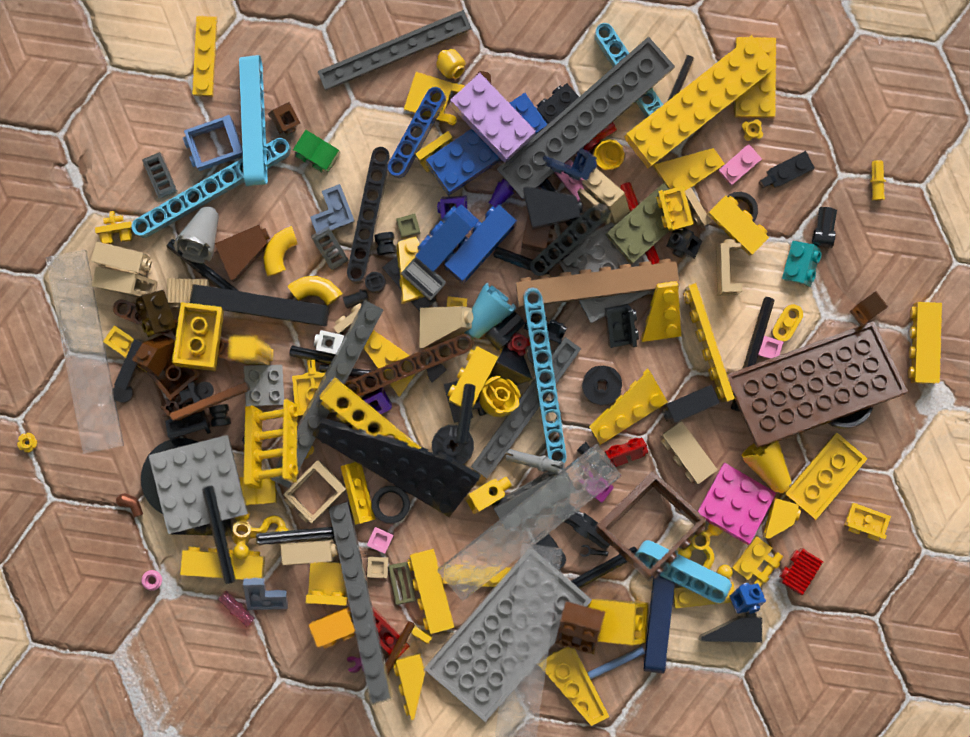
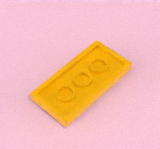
(761, 97)
(825, 476)

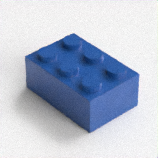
(445, 236)

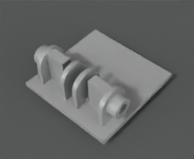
(264, 385)

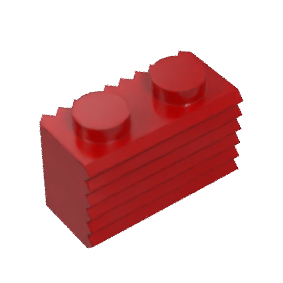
(800, 571)

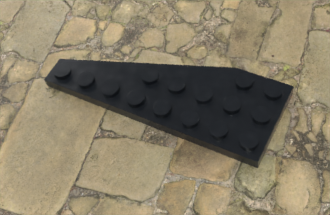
(423, 474)

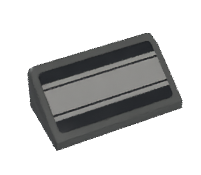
(423, 278)

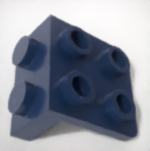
(582, 167)

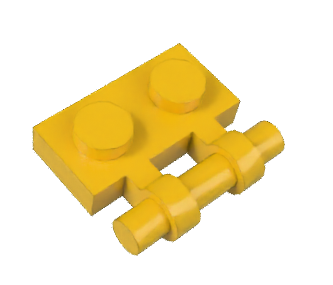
(751, 559)

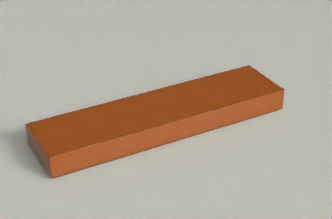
(210, 401)

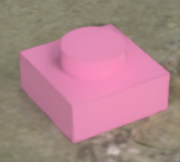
(770, 347)
(380, 540)

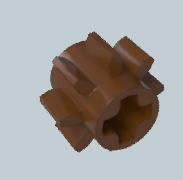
(169, 404)

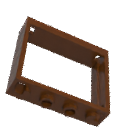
(628, 502)

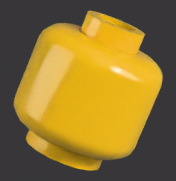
(450, 64)

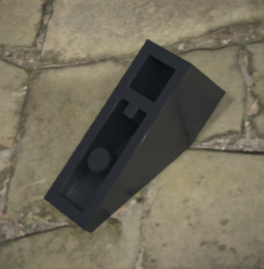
(740, 629)

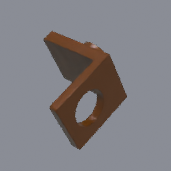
(868, 308)

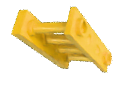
(253, 444)

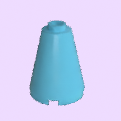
(489, 310)

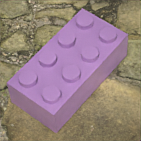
(492, 118)

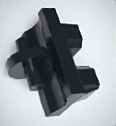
(196, 392)

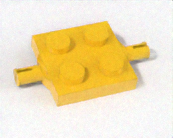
(305, 387)

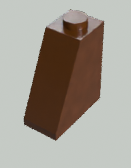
(242, 250)

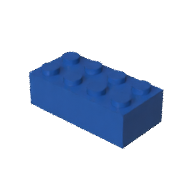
(480, 244)

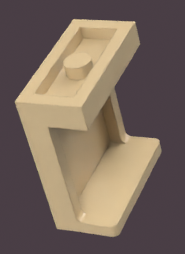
(723, 269)

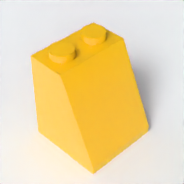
(623, 621)

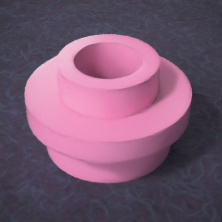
(145, 580)

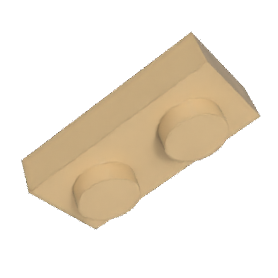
(699, 214)
(344, 323)

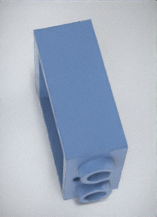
(207, 127)

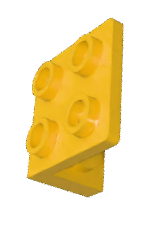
(326, 584)

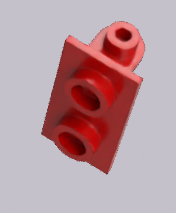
(634, 447)

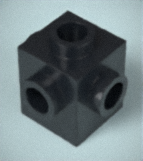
(681, 240)

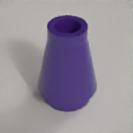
(501, 193)

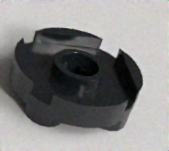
(613, 385)

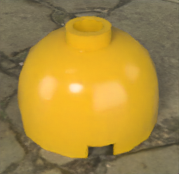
(499, 397)

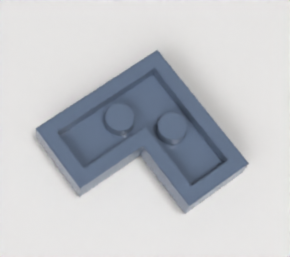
(338, 213)
(259, 599)

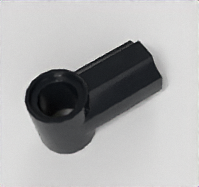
(824, 232)
(501, 333)

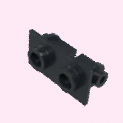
(555, 329)

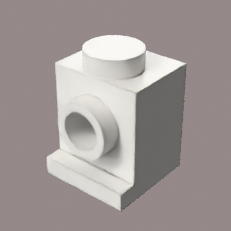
(320, 341)

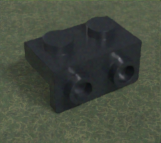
(557, 103)
(621, 326)

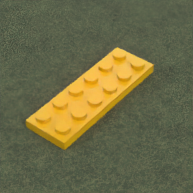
(705, 335)

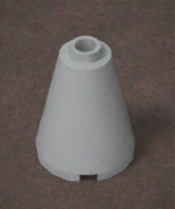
(199, 236)

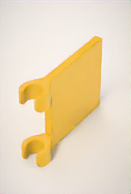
(419, 88)

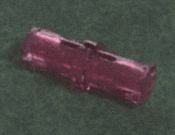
(236, 608)

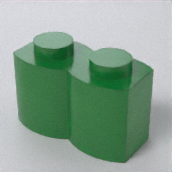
(316, 151)

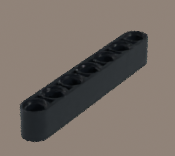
(368, 205)
(260, 305)

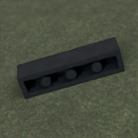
(129, 367)

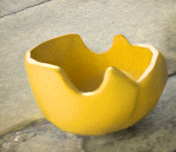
(609, 154)

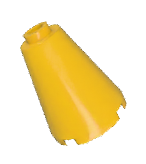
(769, 465)

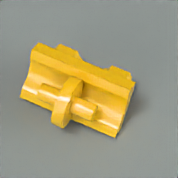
(106, 232)

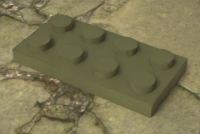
(639, 228)

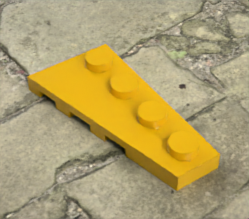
(634, 405)

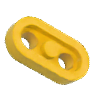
(787, 323)

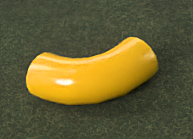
(276, 249)
(317, 287)

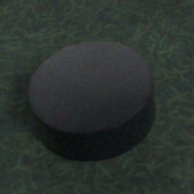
(123, 395)

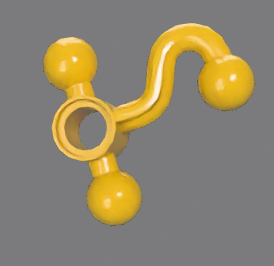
(241, 551)
(724, 570)

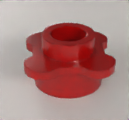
(518, 338)

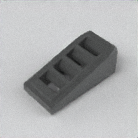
(154, 158)
(322, 234)

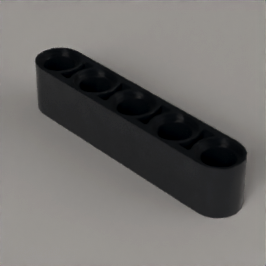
(576, 233)

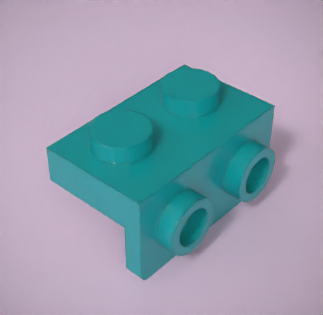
(802, 263)

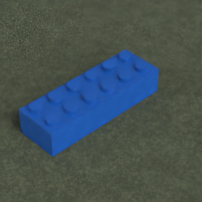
(471, 156)

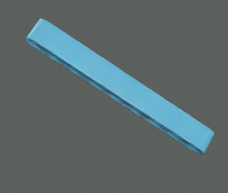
(201, 189)
(541, 367)

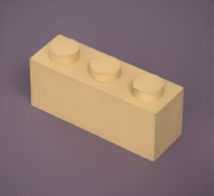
(688, 453)

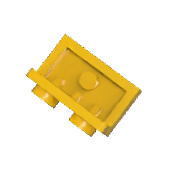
(675, 208)
(868, 521)

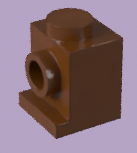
(284, 111)

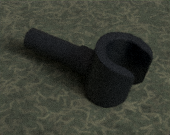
(594, 552)

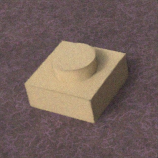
(377, 567)

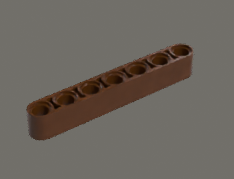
(132, 315)
(415, 359)

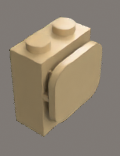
(602, 190)

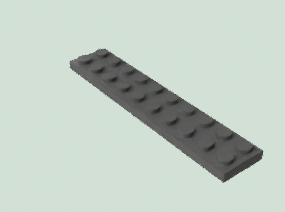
(587, 116)

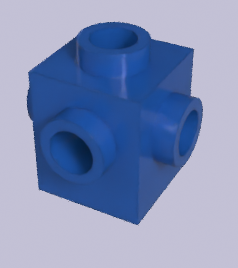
(747, 598)

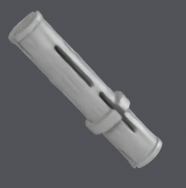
(542, 463)

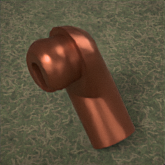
(131, 502)

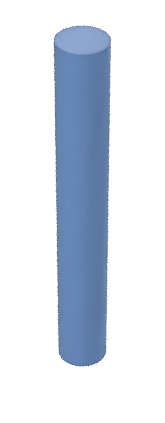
(616, 662)

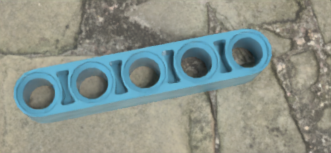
(686, 572)

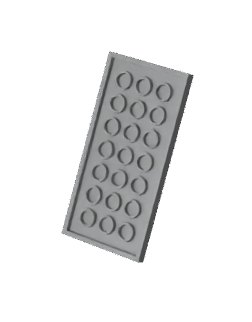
(475, 655)

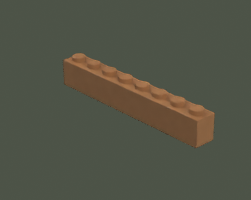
(598, 284)

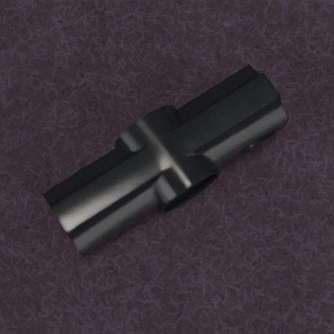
(586, 527)

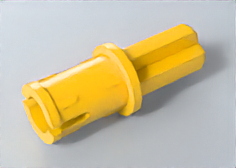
(877, 180)

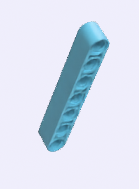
(614, 41)
(253, 120)

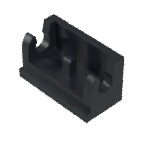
(187, 425)

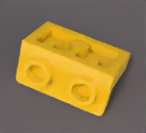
(432, 148)

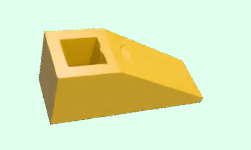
(412, 675)

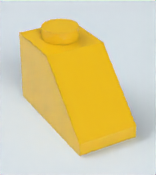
(780, 517)

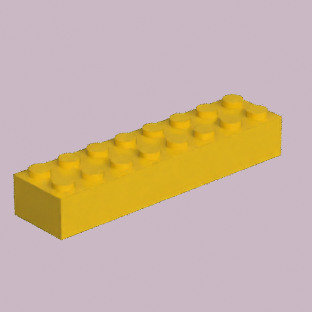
(699, 101)

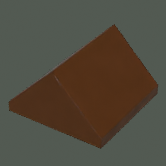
(175, 379)

